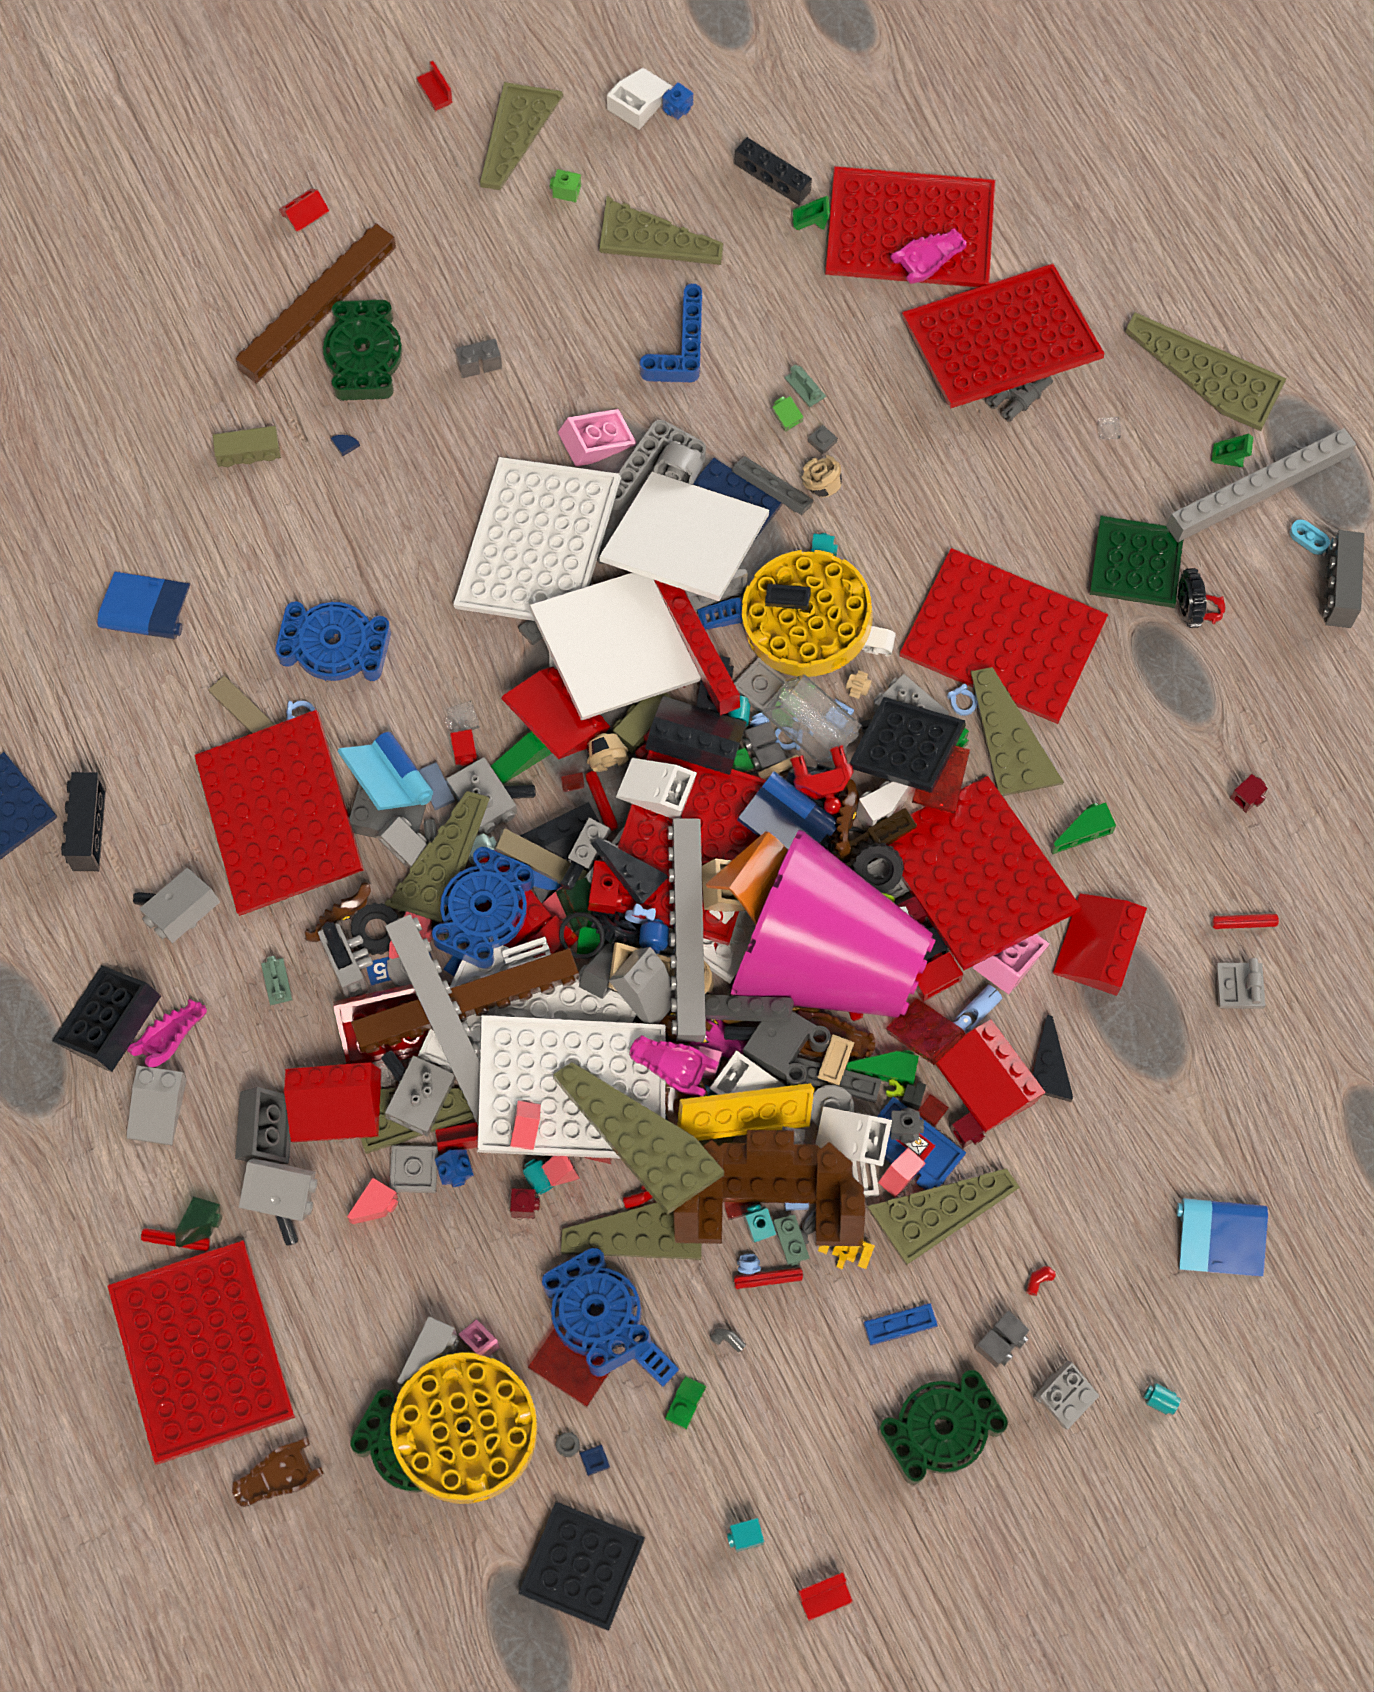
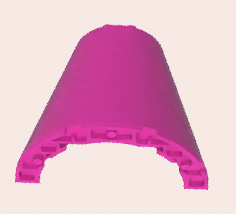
(832, 940)

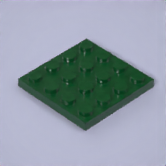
(1136, 562)

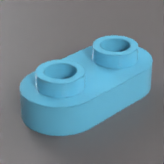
(1310, 536)

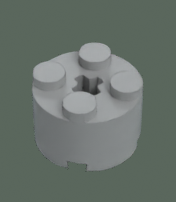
(679, 463)

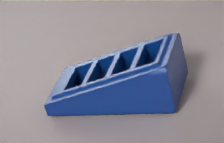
(720, 607)
(659, 1355)

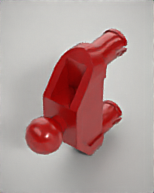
(825, 783)

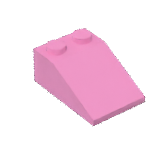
(595, 436)
(1012, 964)

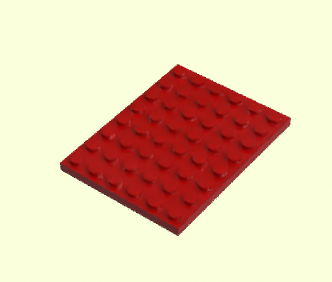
(886, 210)
(1002, 335)
(1002, 621)
(718, 803)
(278, 813)
(981, 875)
(200, 1352)

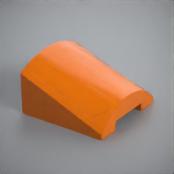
(752, 873)

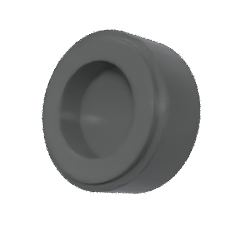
(567, 1444)

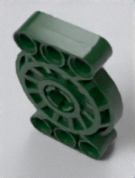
(368, 367)
(380, 1440)
(929, 1446)

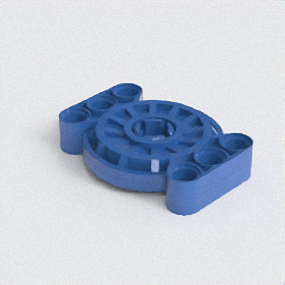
(336, 660)
(483, 929)
(599, 1334)

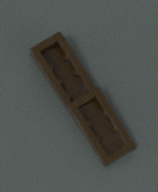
(883, 832)

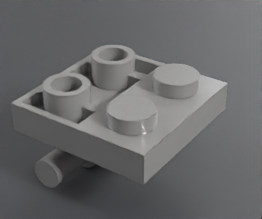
(1240, 985)
(1066, 1394)

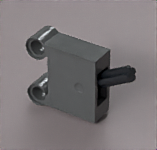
(778, 1044)

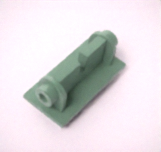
(804, 386)
(276, 980)
(791, 1240)

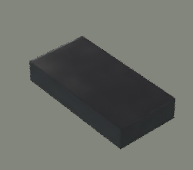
(788, 596)

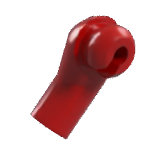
(637, 1199)
(1042, 1274)

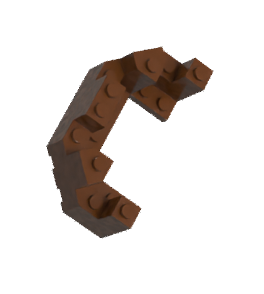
(778, 1171)

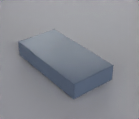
(441, 793)

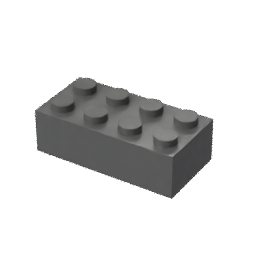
(1344, 579)

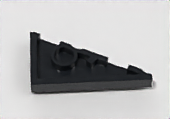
(636, 876)
(1050, 1064)

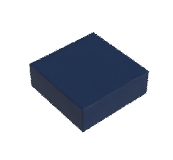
(594, 1460)

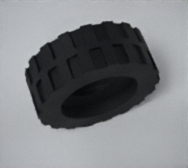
(890, 855)
(360, 920)

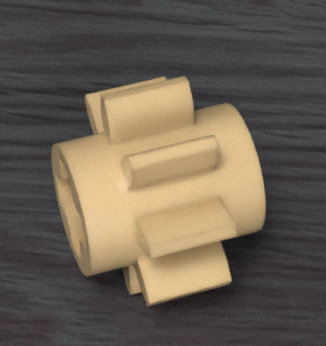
(858, 684)

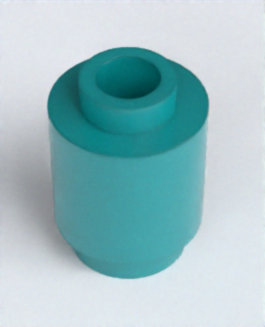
(743, 712)
(536, 1177)
(1162, 1399)

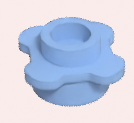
(759, 719)
(748, 1264)

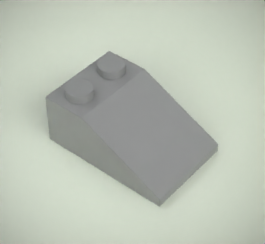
(736, 587)
(645, 985)
(155, 1105)
(433, 1342)

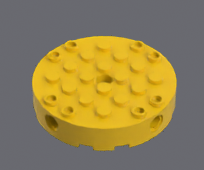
(816, 640)
(469, 1464)

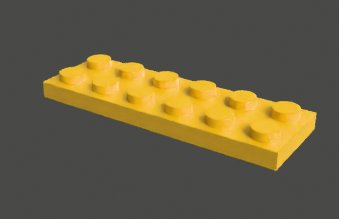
(749, 1110)

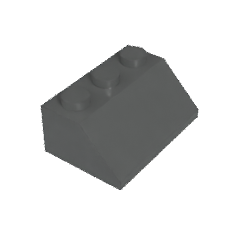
(262, 1126)

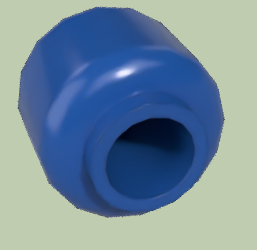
(654, 935)

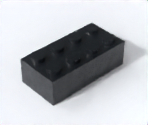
(84, 821)

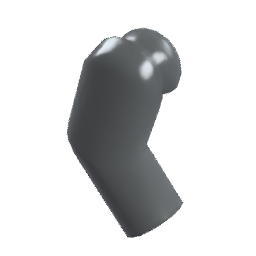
(729, 1336)

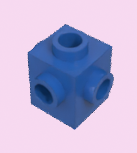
(677, 101)
(454, 1167)

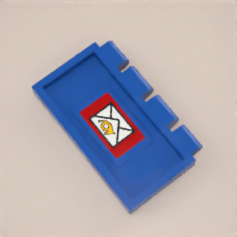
(932, 1147)

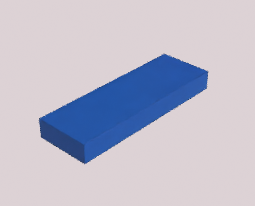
(900, 1324)

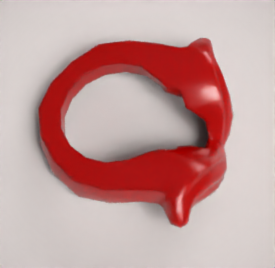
(1215, 617)

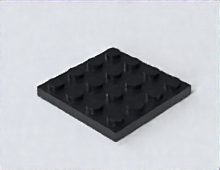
(907, 744)
(582, 1566)

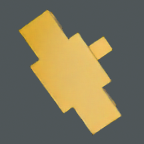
(866, 1251)

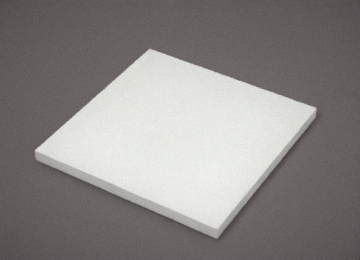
(684, 536)
(614, 644)

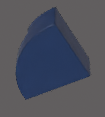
(345, 443)

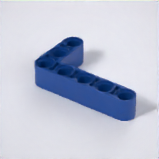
(689, 342)

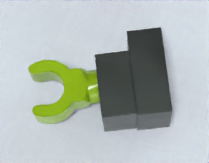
(911, 1095)

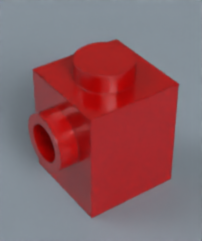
(463, 747)

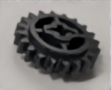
(1192, 598)
(617, 928)

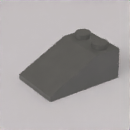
(369, 820)

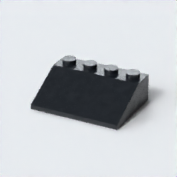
(695, 735)
(560, 837)
(107, 1018)

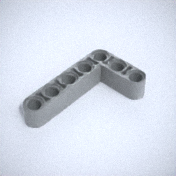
(648, 458)

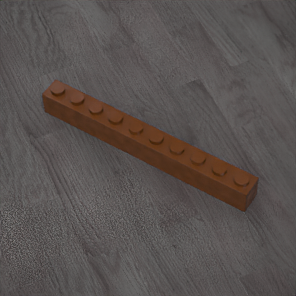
(315, 303)
(472, 998)

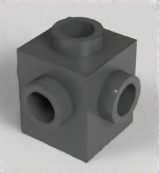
(906, 1125)

